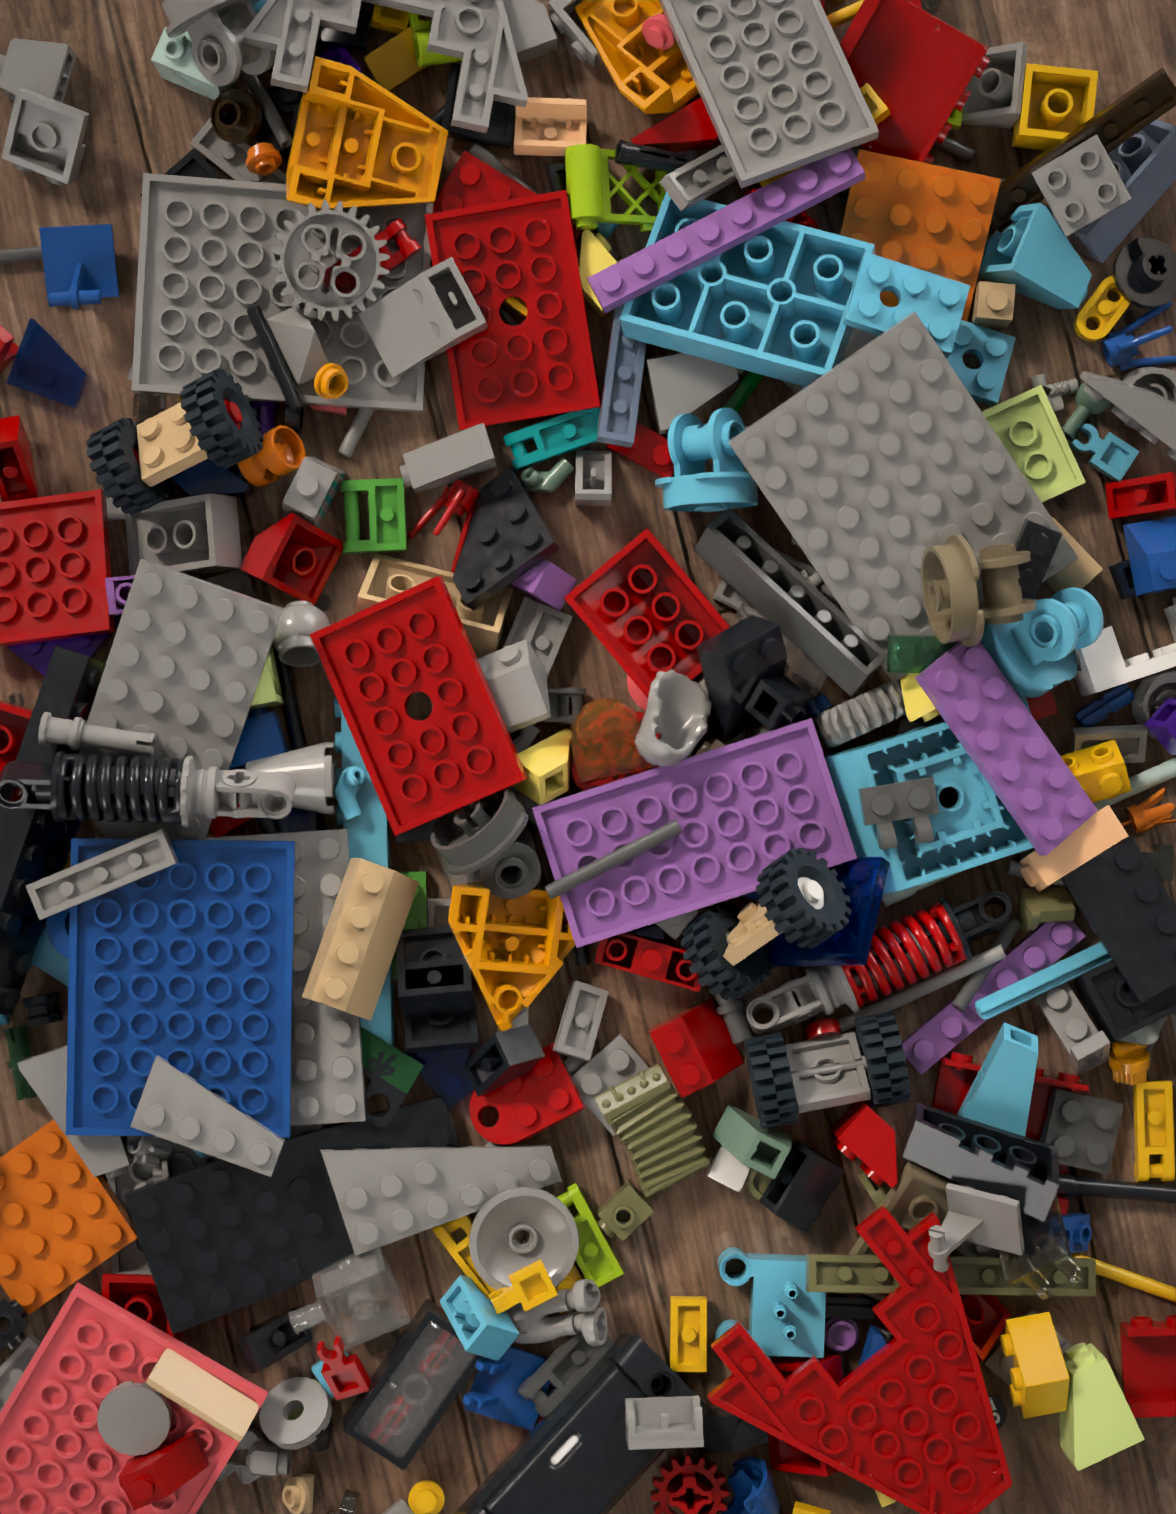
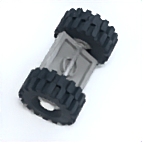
(828, 1070)

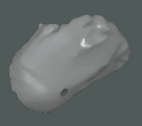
(679, 715)

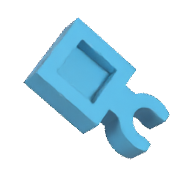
(1110, 455)

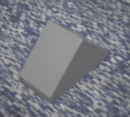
(593, 478)

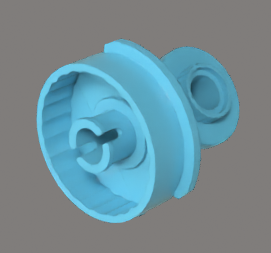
(689, 448)
(1042, 646)

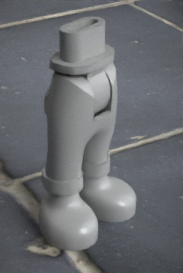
(537, 1327)

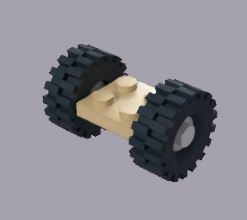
(796, 899)

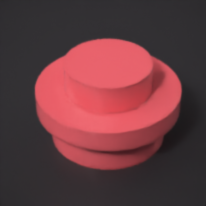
(658, 32)

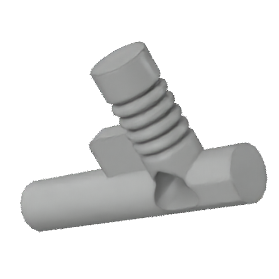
(1056, 390)

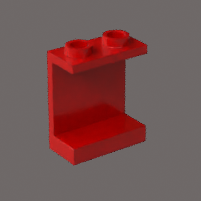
(1149, 1366)

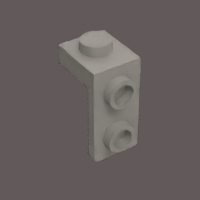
(559, 16)

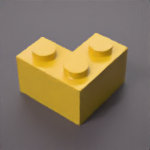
(1039, 1369)

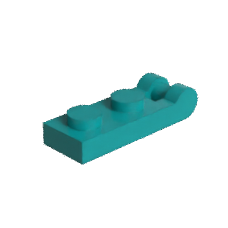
(553, 437)

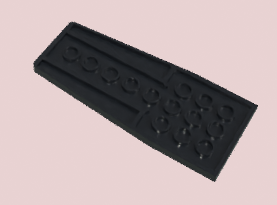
(238, 1236)

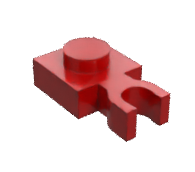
(341, 1372)

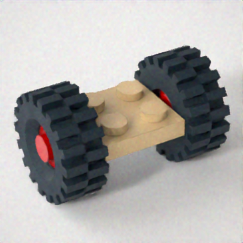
(206, 424)

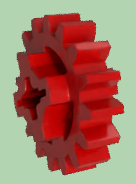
(703, 1491)

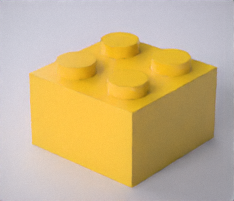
(1053, 104)

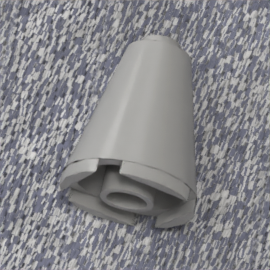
(312, 772)

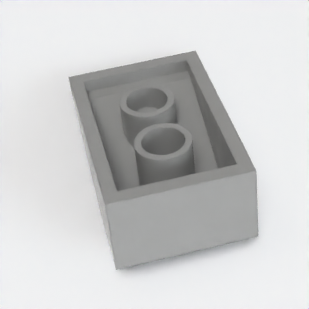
(187, 535)

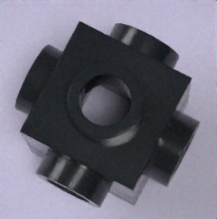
(15, 1314)

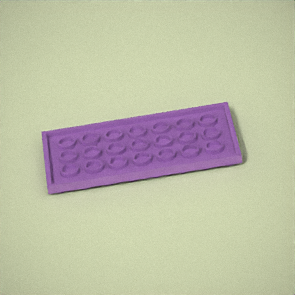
(735, 816)

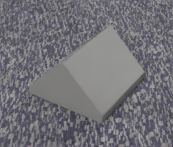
(999, 91)

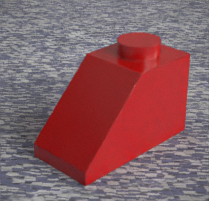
(16, 462)
(162, 1470)

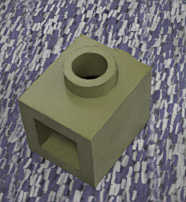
(624, 1211)

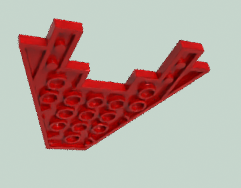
(910, 1414)

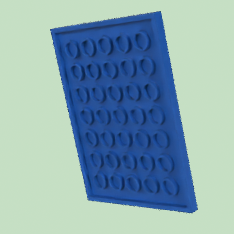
(185, 972)

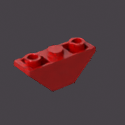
(647, 959)

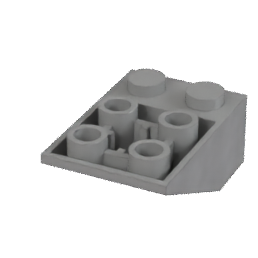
(423, 318)

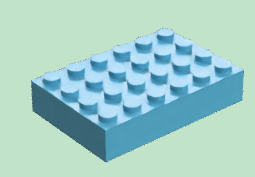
(758, 306)

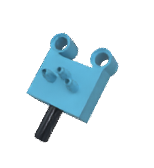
(782, 1313)

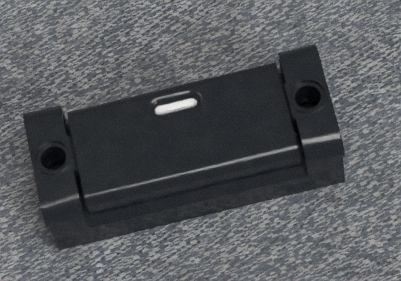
(580, 1451)

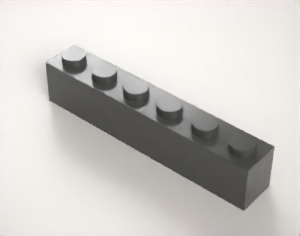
(791, 601)

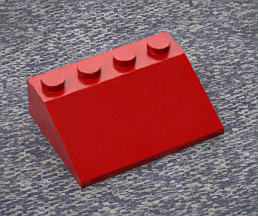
(647, 612)

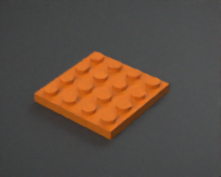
(922, 217)
(54, 1219)

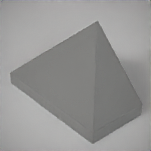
(298, 343)

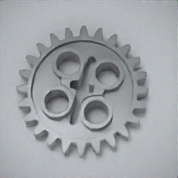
(296, 254)

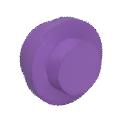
(841, 1334)

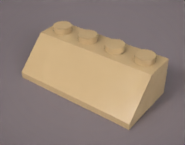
(391, 576)
(360, 938)

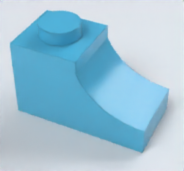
(476, 1321)

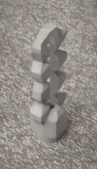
(261, 1460)

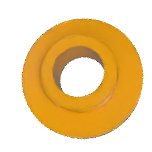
(331, 381)

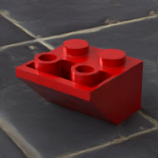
(871, 1139)

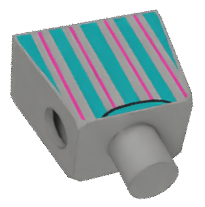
(312, 490)

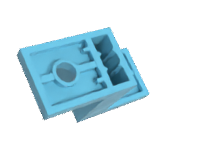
(940, 307)

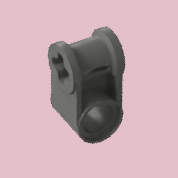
(560, 705)

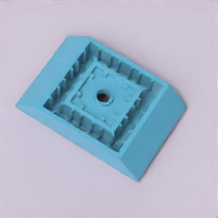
(964, 835)

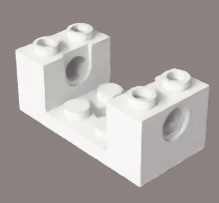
(1103, 666)

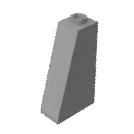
(48, 1079)

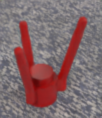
(457, 500)

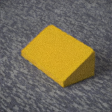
(393, 61)

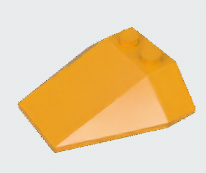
(643, 74)
(361, 144)

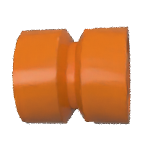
(280, 456)

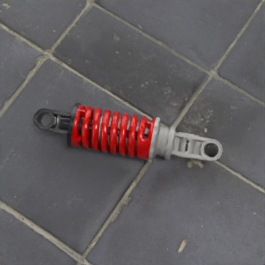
(892, 955)

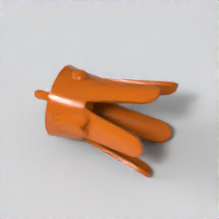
(1145, 819)

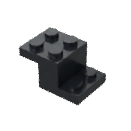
(436, 992)

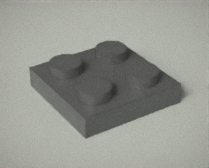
(1082, 1129)

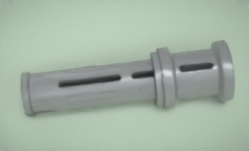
(79, 734)

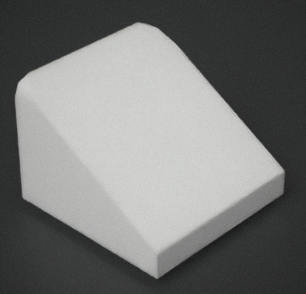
(728, 1170)

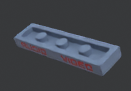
(621, 386)

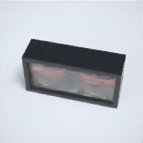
(411, 1387)

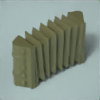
(654, 1130)

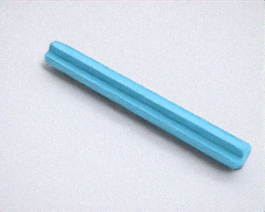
(1041, 981)

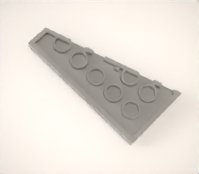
(413, 1189)

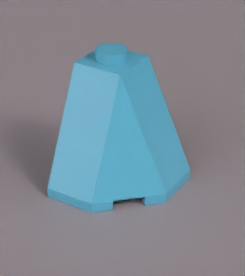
(1036, 259)

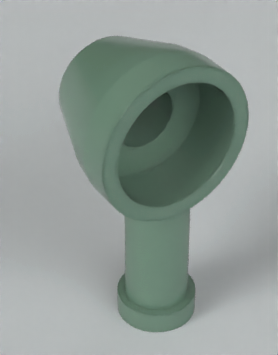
(1085, 406)

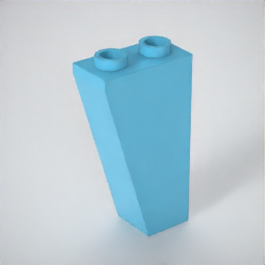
(1004, 1082)

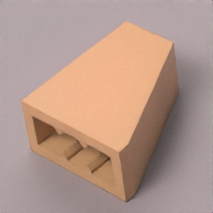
(1086, 842)

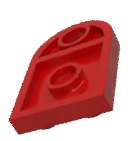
(529, 1102)

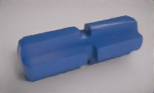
(1111, 702)

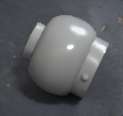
(293, 633)

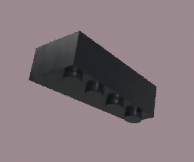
(984, 1158)

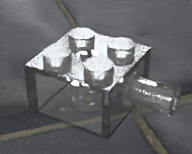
(356, 1299)

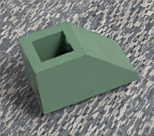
(750, 1144)

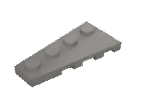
(194, 1117)

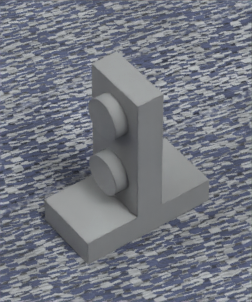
(1074, 1029)

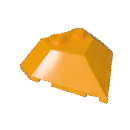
(509, 944)

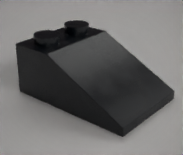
(735, 665)

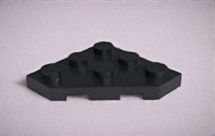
(502, 540)

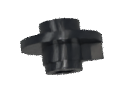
(1146, 272)

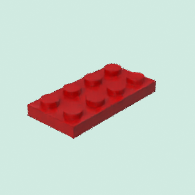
(478, 183)

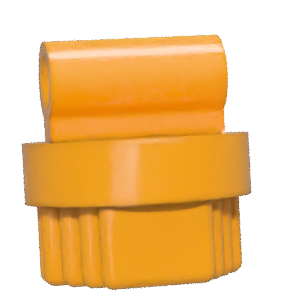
(1129, 1062)

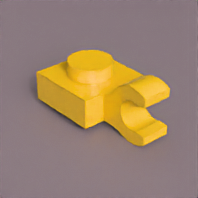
(529, 1286)

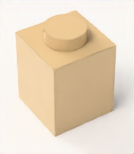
(993, 305)

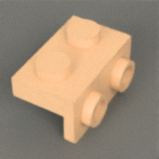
(549, 126)

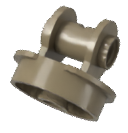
(952, 594)

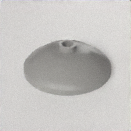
(550, 1236)

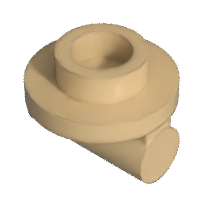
(299, 1494)

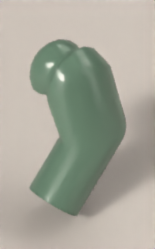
(546, 480)

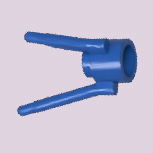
(1121, 348)

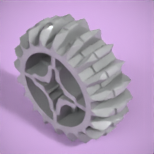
(861, 714)

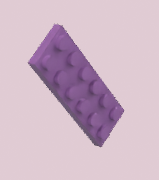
(1007, 745)

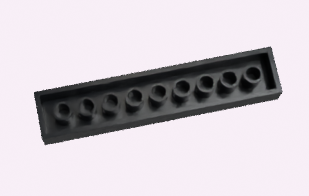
(30, 838)

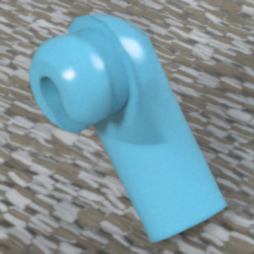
(346, 790)

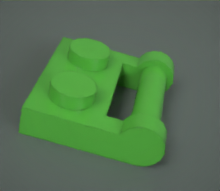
(386, 515)

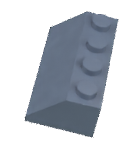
(1147, 170)

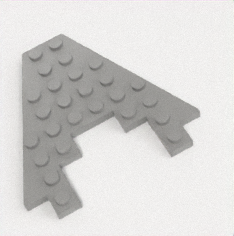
(459, 28)

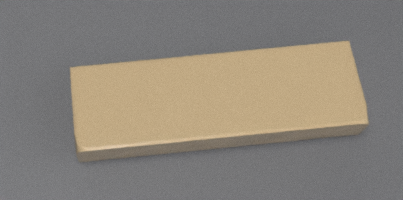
(202, 1394)

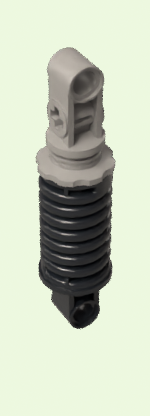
(142, 792)

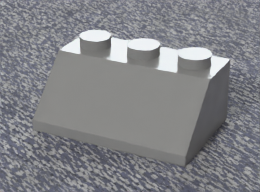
(517, 684)

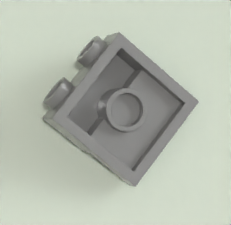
(45, 137)

